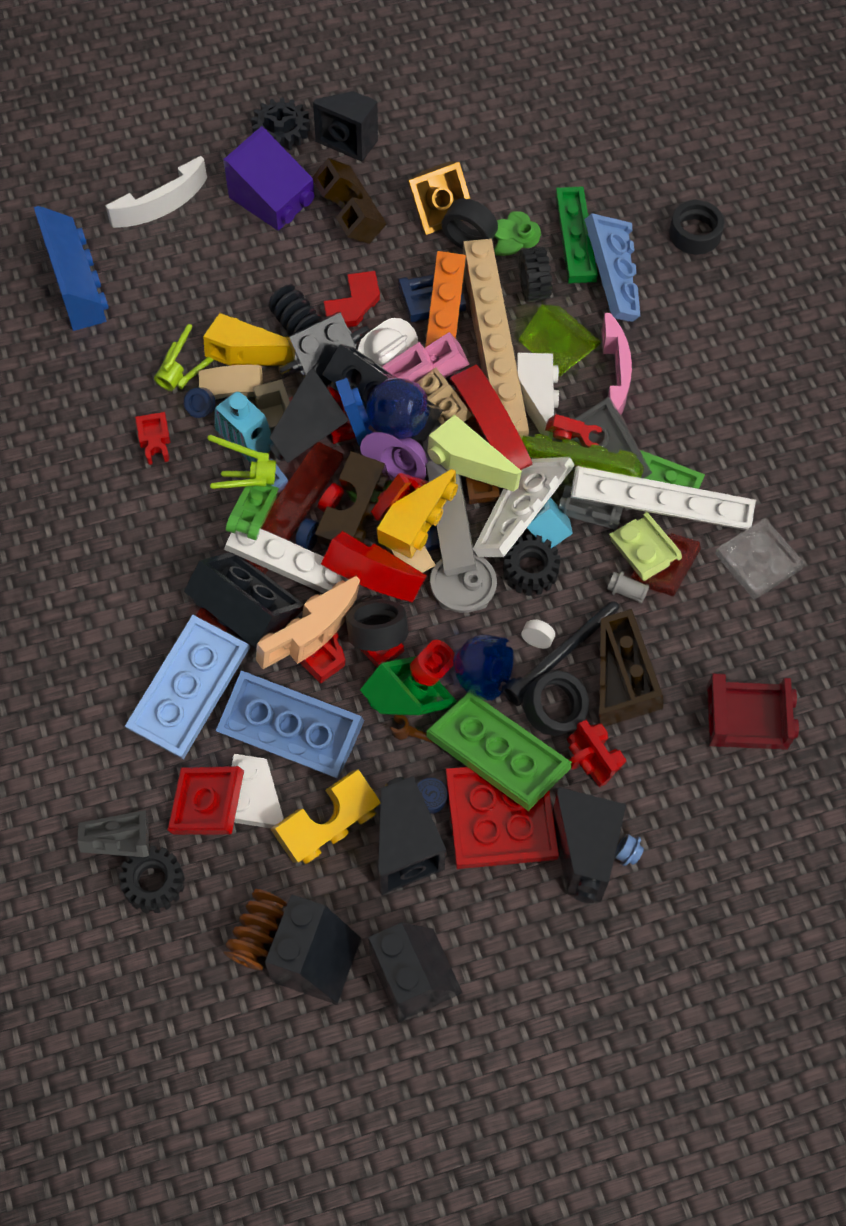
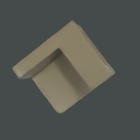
(271, 401)

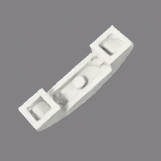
(160, 202)

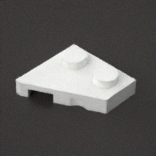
(257, 798)

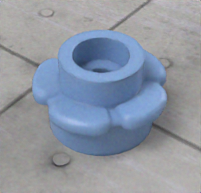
(629, 850)

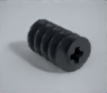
(292, 309)

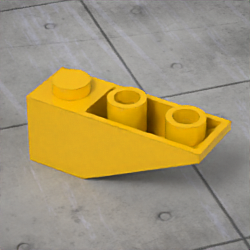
(244, 344)
(411, 517)

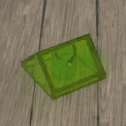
(558, 333)

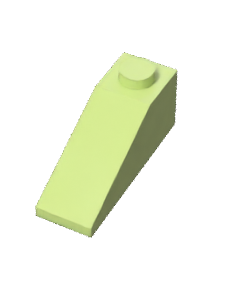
(463, 450)

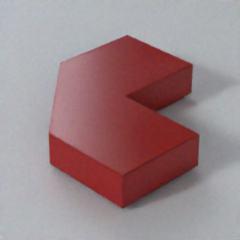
(364, 295)

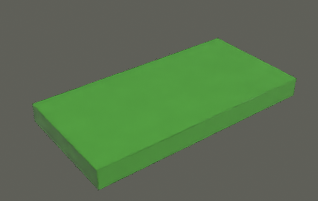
(499, 750)

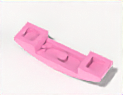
(615, 343)

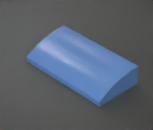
(290, 724)

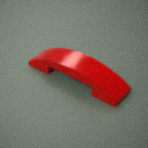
(491, 415)

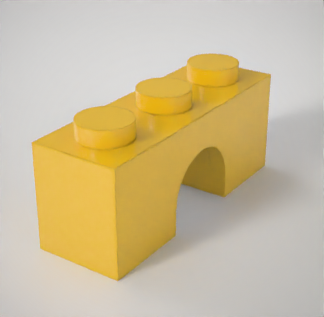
(352, 802)

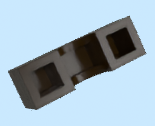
(358, 214)
(365, 479)

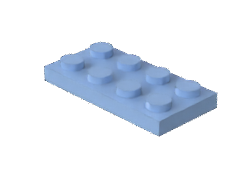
(187, 686)

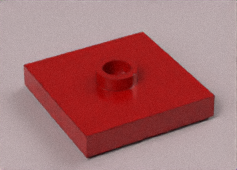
(206, 800)

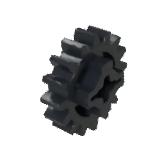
(283, 121)

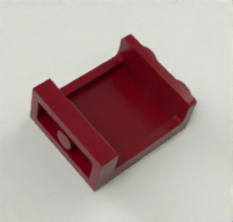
(751, 714)

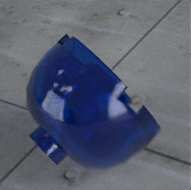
(397, 408)
(483, 665)

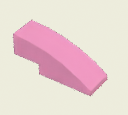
(418, 361)

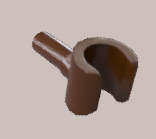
(407, 730)

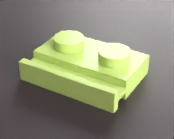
(645, 546)

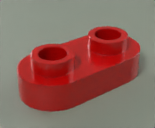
(432, 663)

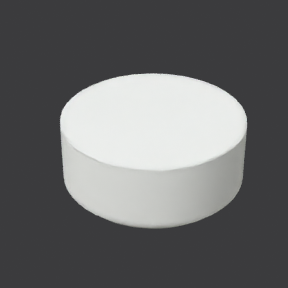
(538, 634)

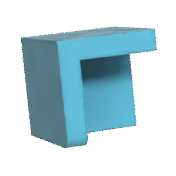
(551, 524)

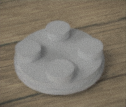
(466, 590)

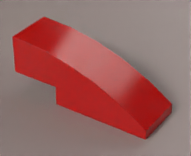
(374, 567)

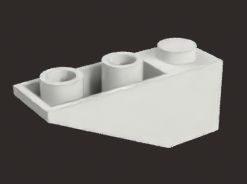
(536, 382)

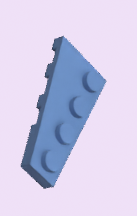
(613, 257)

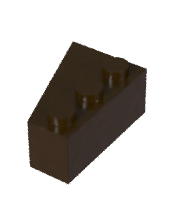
(626, 673)

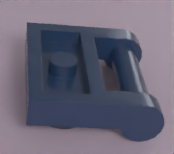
(418, 301)

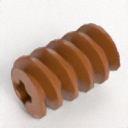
(255, 929)

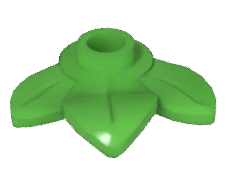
(516, 234)

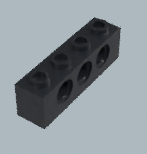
(349, 362)

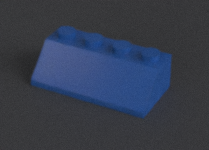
(72, 268)

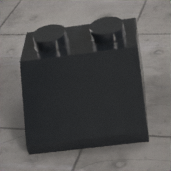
(347, 123)

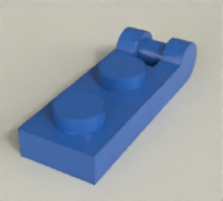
(355, 409)

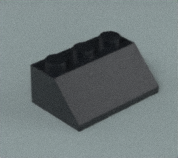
(242, 597)

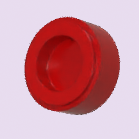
(331, 497)

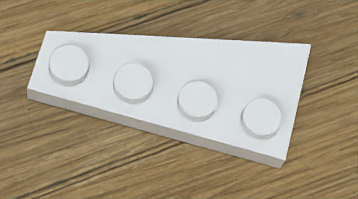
(519, 507)

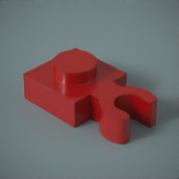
(153, 435)

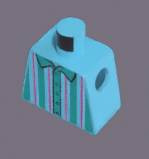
(238, 420)

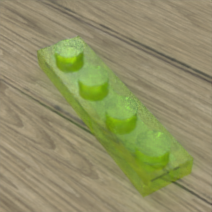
(594, 457)

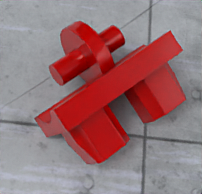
(592, 755)

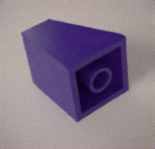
(267, 180)

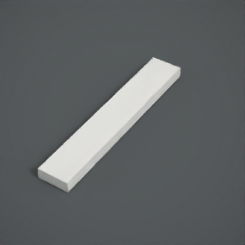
(662, 498)

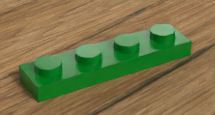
(575, 240)

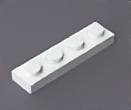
(284, 559)

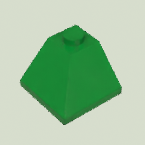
(396, 692)

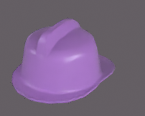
(398, 454)

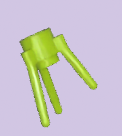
(170, 372)
(260, 473)

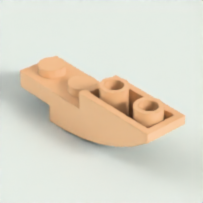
(319, 623)

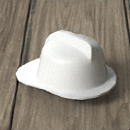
(388, 340)

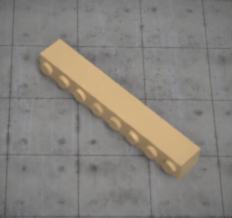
(492, 328)

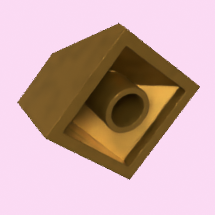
(435, 192)

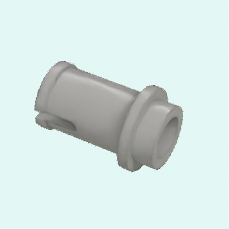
(627, 587)

